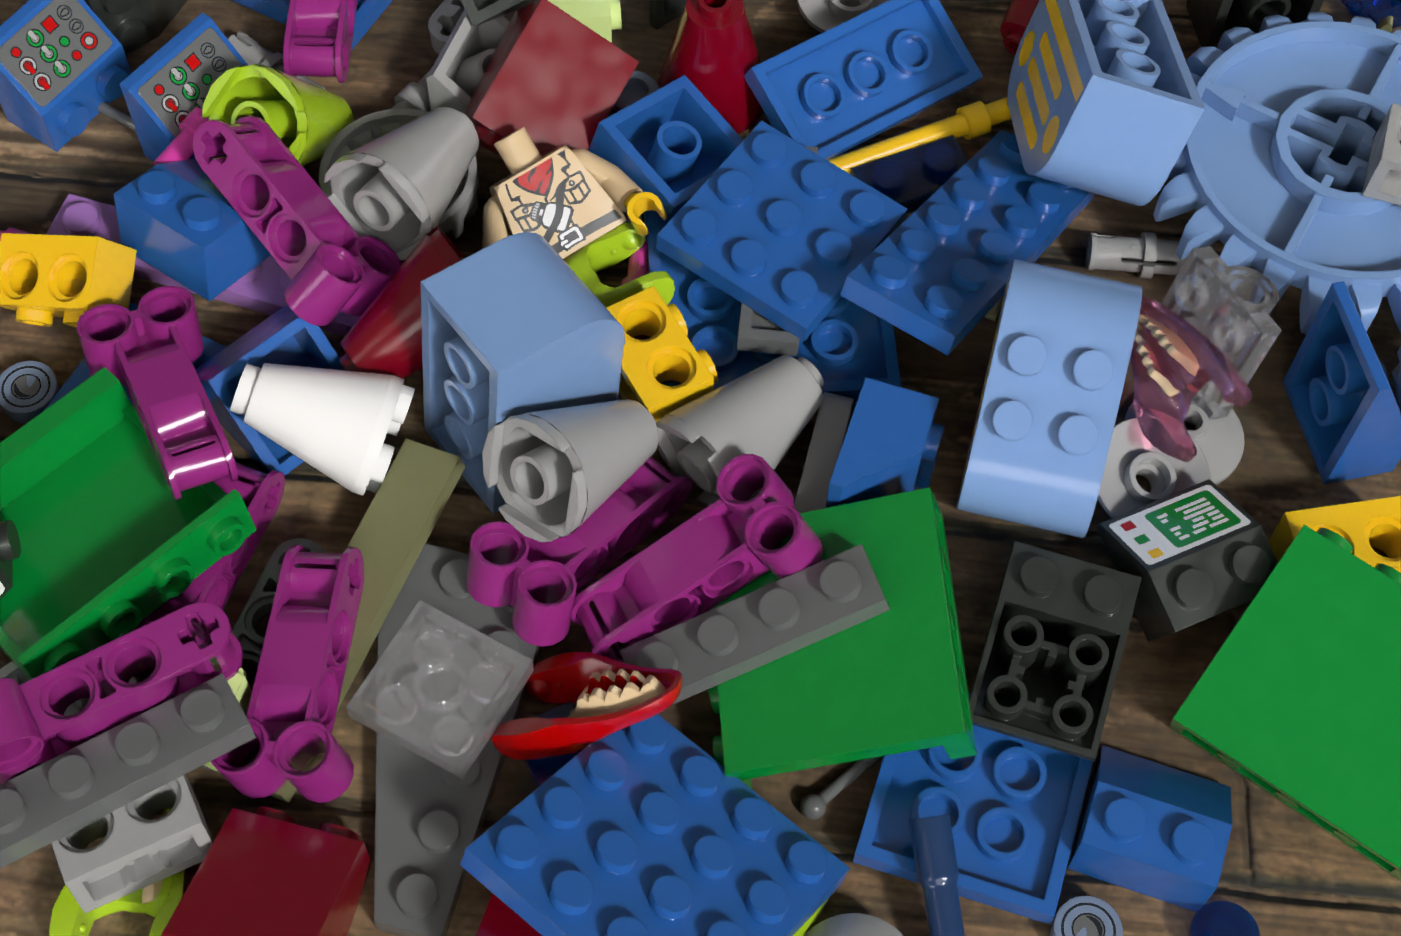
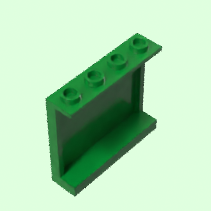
(99, 528)
(873, 686)
(1313, 695)

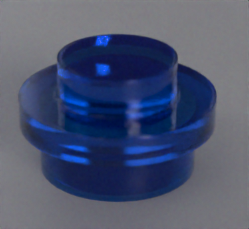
(1223, 919)

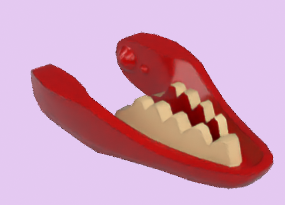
(607, 699)

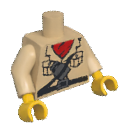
(561, 196)

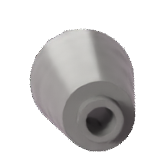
(404, 178)
(749, 415)
(565, 462)

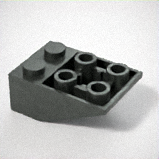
(1053, 650)

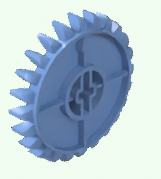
(1288, 156)

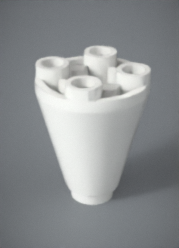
(327, 417)

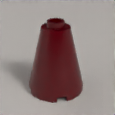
(715, 53)
(390, 329)

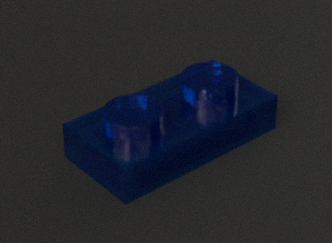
(913, 173)

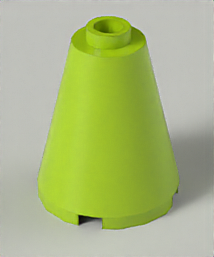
(297, 111)

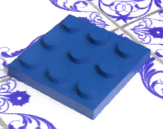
(780, 229)
(1008, 816)

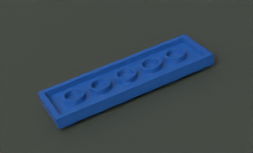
(958, 247)

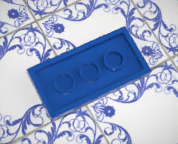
(864, 75)

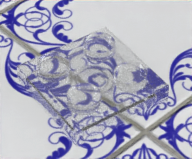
(440, 689)

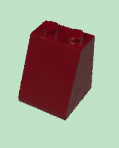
(550, 80)
(274, 880)

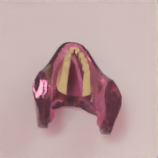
(1169, 368)

